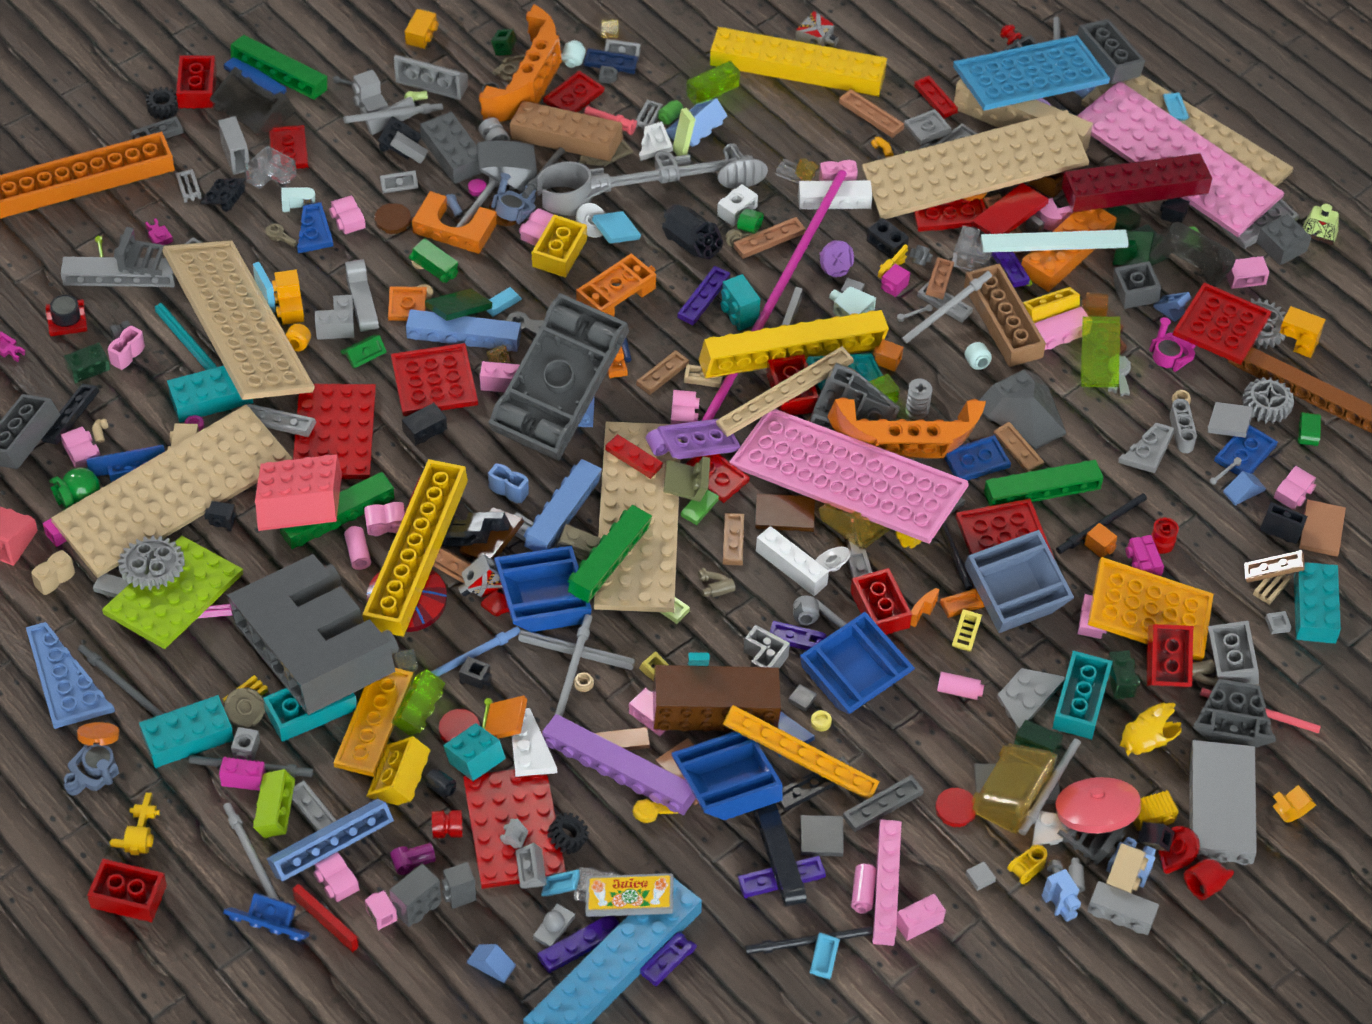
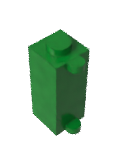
(434, 261)

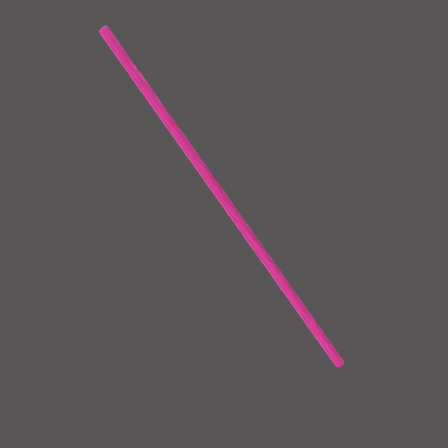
(781, 284)

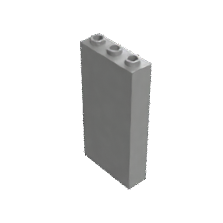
(1223, 801)

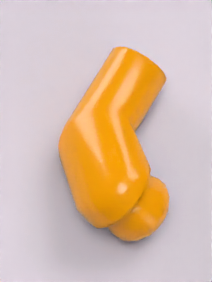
(878, 141)

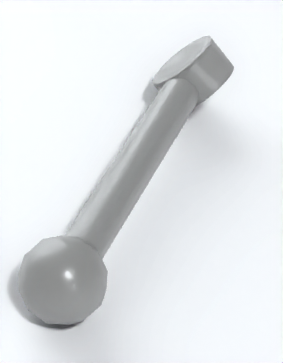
(900, 317)
(1237, 461)

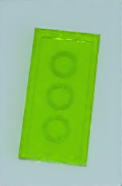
(1100, 352)

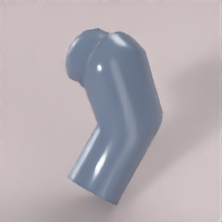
(453, 204)

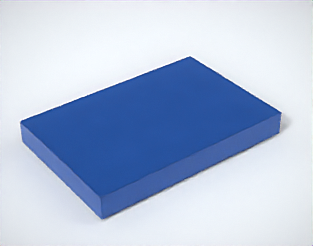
(1250, 450)
(977, 458)

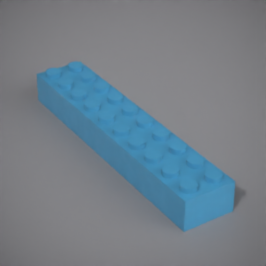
(615, 963)

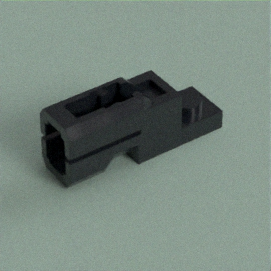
(475, 528)

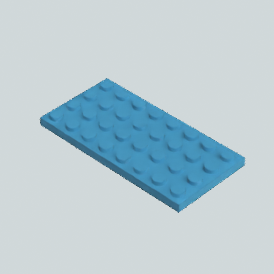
(1030, 72)

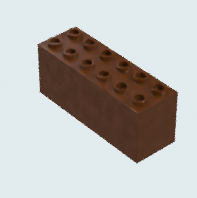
(703, 695)

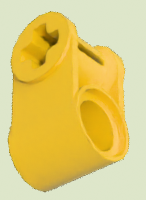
(1026, 866)

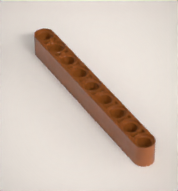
(1309, 388)

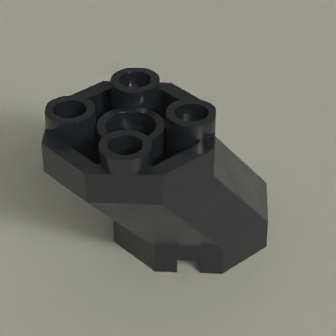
(692, 232)

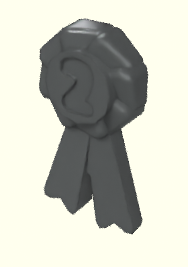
(526, 324)

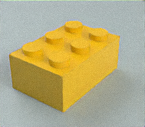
(559, 245)

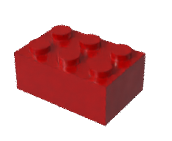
(196, 81)
(782, 369)
(881, 600)
(1170, 655)
(127, 890)

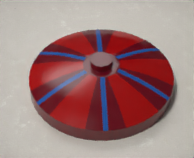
(430, 604)

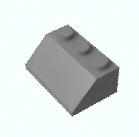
(1234, 652)

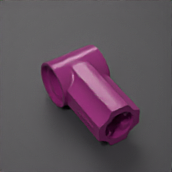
(407, 859)

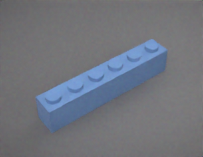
(466, 329)
(563, 506)
(330, 839)

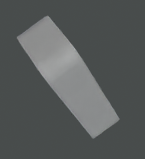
(361, 295)

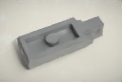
(858, 561)

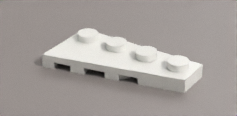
(531, 750)

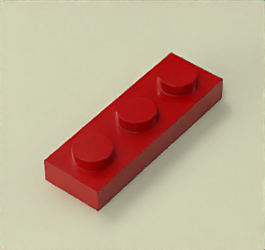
(936, 97)
(634, 456)

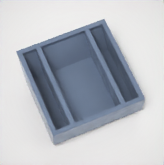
(1018, 581)

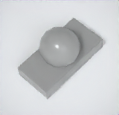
(553, 925)

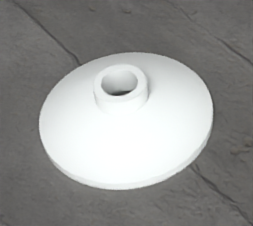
(585, 214)
(834, 558)

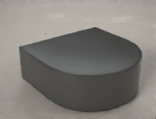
(607, 74)

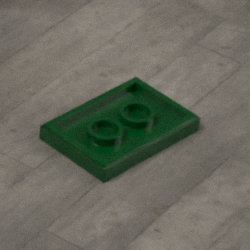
(458, 304)

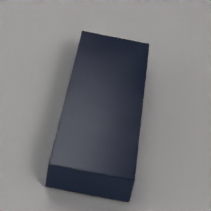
(620, 62)

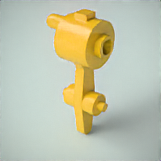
(138, 838)

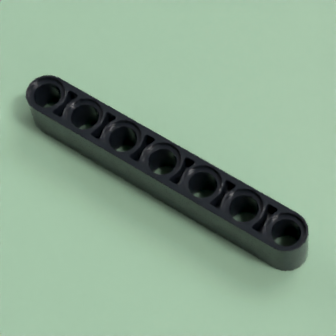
(780, 855)

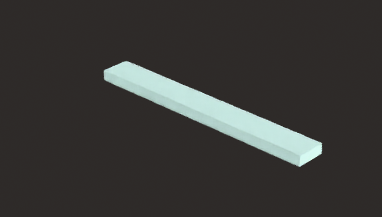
(1054, 241)

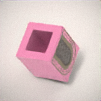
(380, 909)

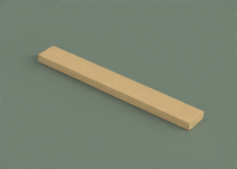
(782, 392)

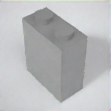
(233, 144)

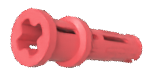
(627, 125)

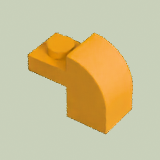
(1293, 804)

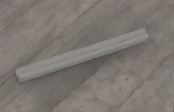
(568, 647)

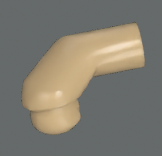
(97, 430)

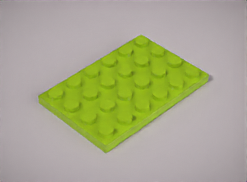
(169, 611)

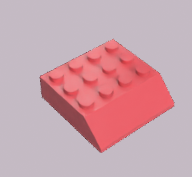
(298, 492)

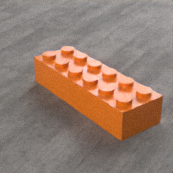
(1050, 267)

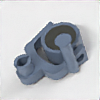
(512, 205)
(98, 764)

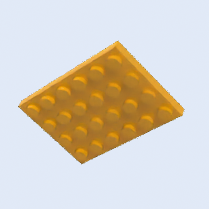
(1131, 599)

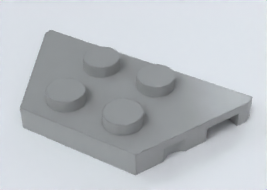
(1028, 694)

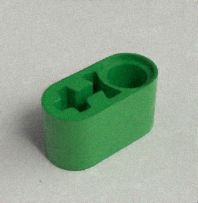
(750, 221)
(1309, 429)

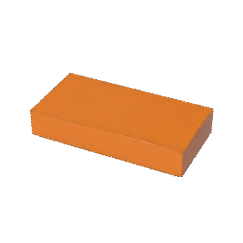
(956, 603)

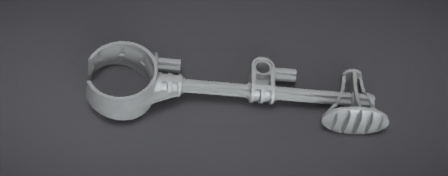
(591, 182)

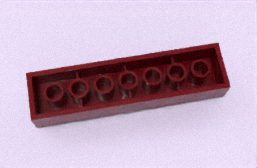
(1136, 182)

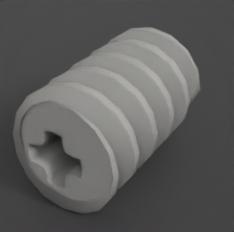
(918, 399)

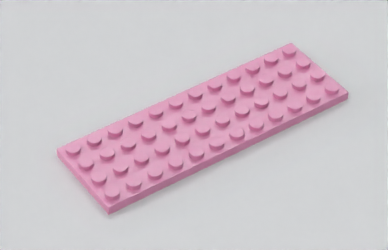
(1146, 132)
(850, 474)

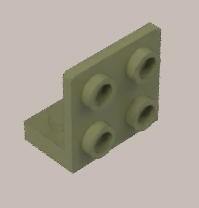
(687, 480)

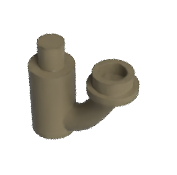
(724, 586)
(1203, 668)

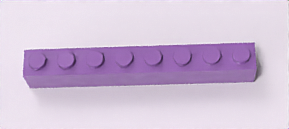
(618, 764)

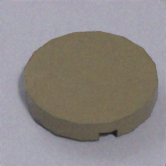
(244, 707)

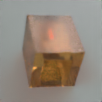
(1095, 304)

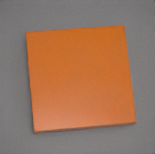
(403, 299)
(506, 717)

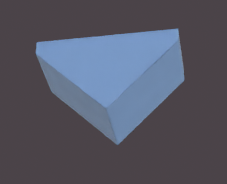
(1243, 488)
(492, 961)

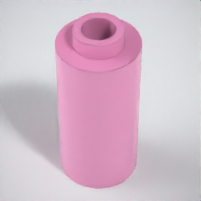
(357, 548)
(960, 686)
(863, 888)

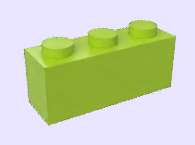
(274, 803)

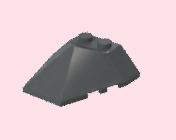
(848, 383)
(1027, 405)

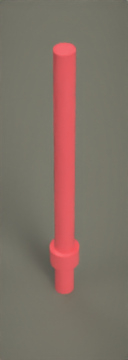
(1280, 717)

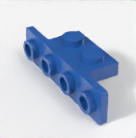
(122, 463)
(270, 914)

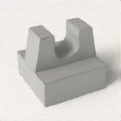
(514, 834)

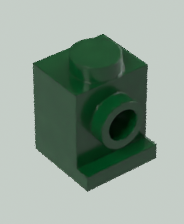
(503, 42)

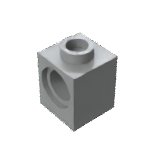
(247, 738)

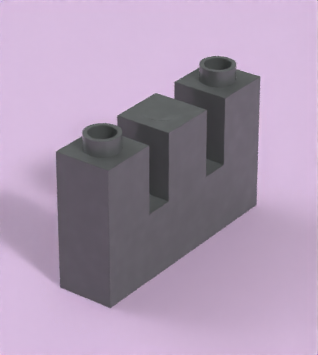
(312, 633)

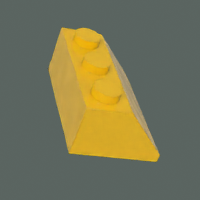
(399, 771)

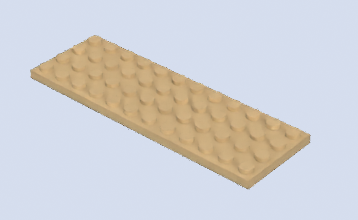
(1229, 141)
(975, 164)
(238, 320)
(169, 489)
(649, 571)

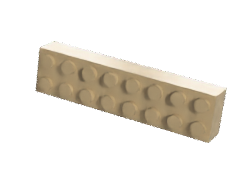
(1015, 113)

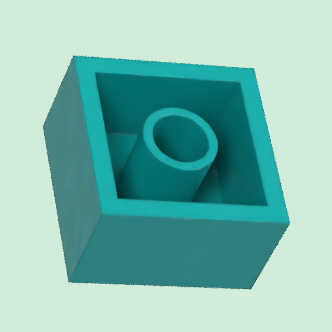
(740, 302)
(474, 751)

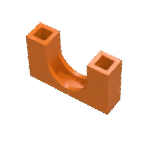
(468, 237)

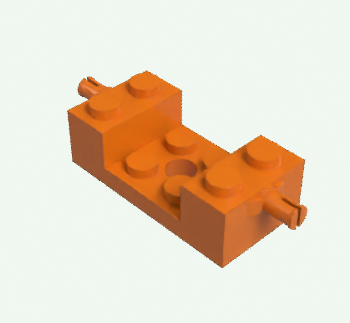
(629, 272)

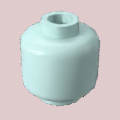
(573, 53)
(978, 355)

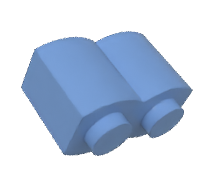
(508, 483)

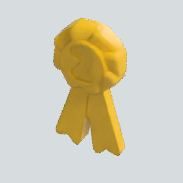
(898, 259)
(647, 811)

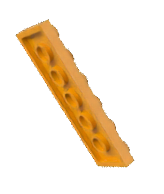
(372, 723)

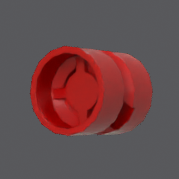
(1165, 534)
(447, 824)

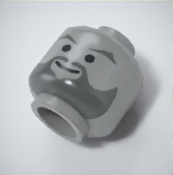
(806, 610)

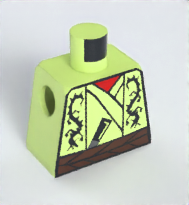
(1322, 224)

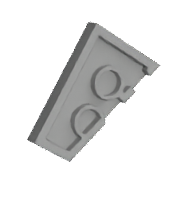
(1150, 449)

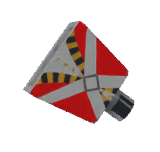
(816, 31)
(480, 577)

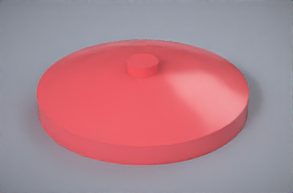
(1098, 805)

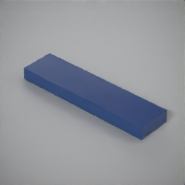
(256, 75)

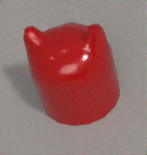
(1210, 875)

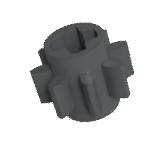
(921, 255)

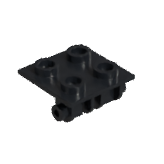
(390, 131)
(225, 192)

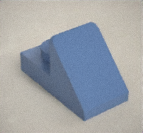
(1173, 305)

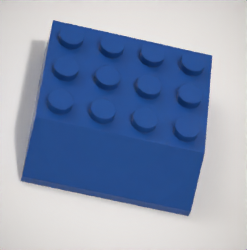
(538, 589)
(855, 664)
(729, 775)

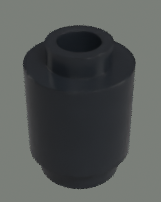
(441, 783)

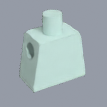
(851, 302)

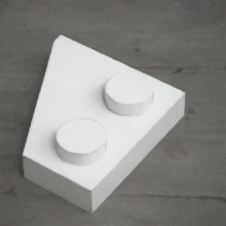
(654, 141)
(1047, 828)

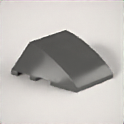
(510, 158)
(1235, 715)

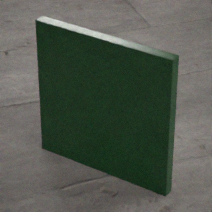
(1138, 249)

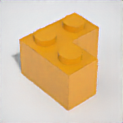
(288, 297)
(1304, 328)

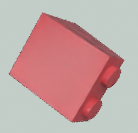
(15, 534)

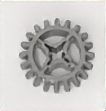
(1269, 400)

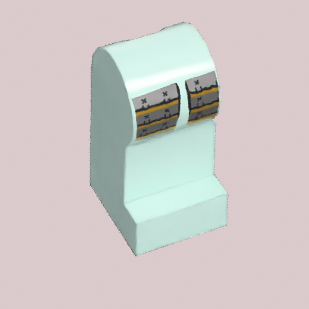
(297, 198)

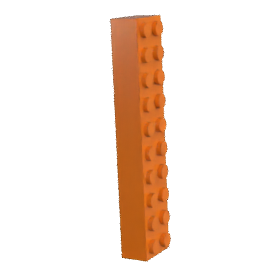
(84, 174)

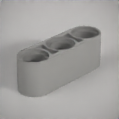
(1183, 424)

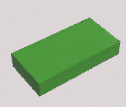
(697, 510)

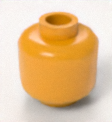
(298, 336)

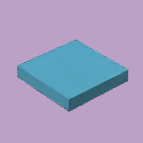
(616, 227)
(264, 285)

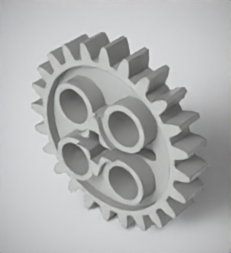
(1270, 332)
(151, 562)

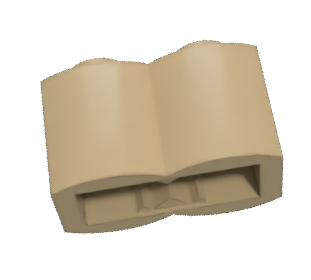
(53, 572)

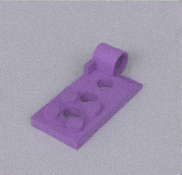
(666, 439)

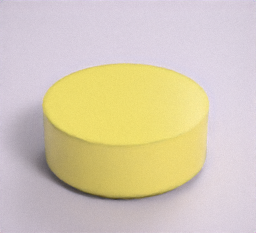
(821, 720)

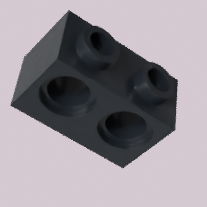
(886, 238)

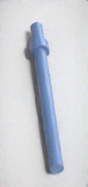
(500, 639)

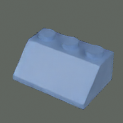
(707, 116)

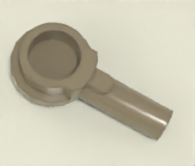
(276, 232)
(734, 235)

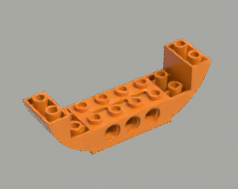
(533, 72)
(906, 437)

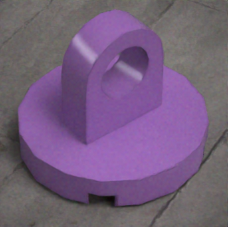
(836, 258)

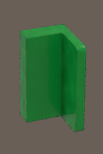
(364, 350)

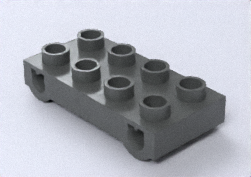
(558, 376)

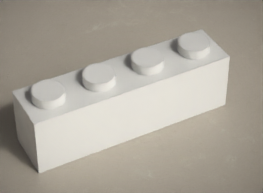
(849, 196)
(792, 561)

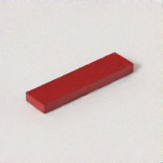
(325, 917)

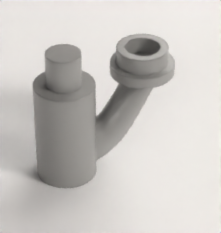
(1075, 871)

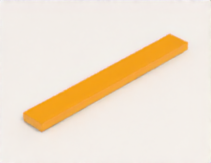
(800, 752)

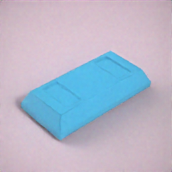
(1176, 106)
(503, 301)
(561, 883)
(824, 956)

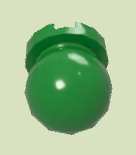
(74, 486)

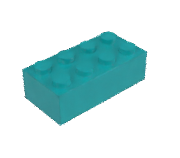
(204, 393)
(1317, 603)
(1082, 695)
(291, 719)
(186, 731)

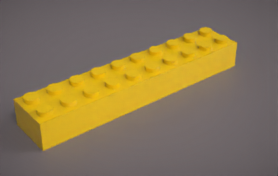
(799, 61)
(817, 338)
(415, 547)

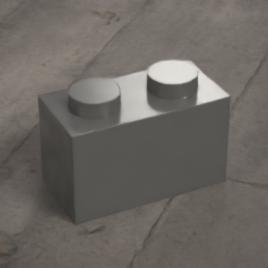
(458, 885)

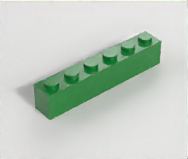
(279, 67)
(1045, 483)
(352, 501)
(609, 553)

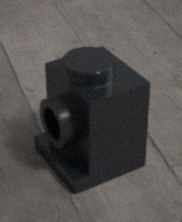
(221, 515)
(475, 673)

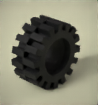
(162, 110)
(571, 824)

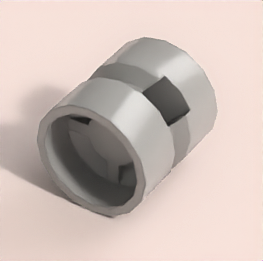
(493, 130)

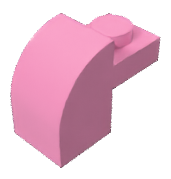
(1052, 215)

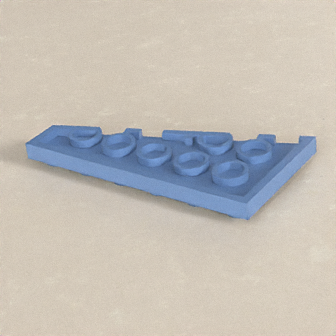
(65, 683)

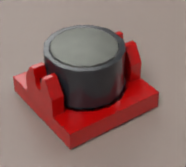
(66, 311)

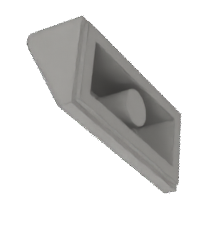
(623, 47)
(409, 147)
(398, 181)
(531, 866)

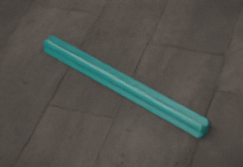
(184, 337)

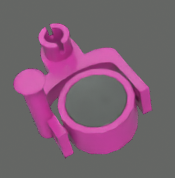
(1169, 348)

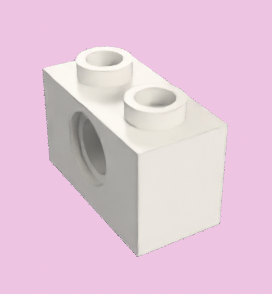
(735, 203)

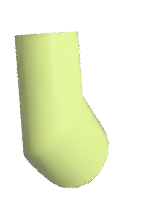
(421, 95)

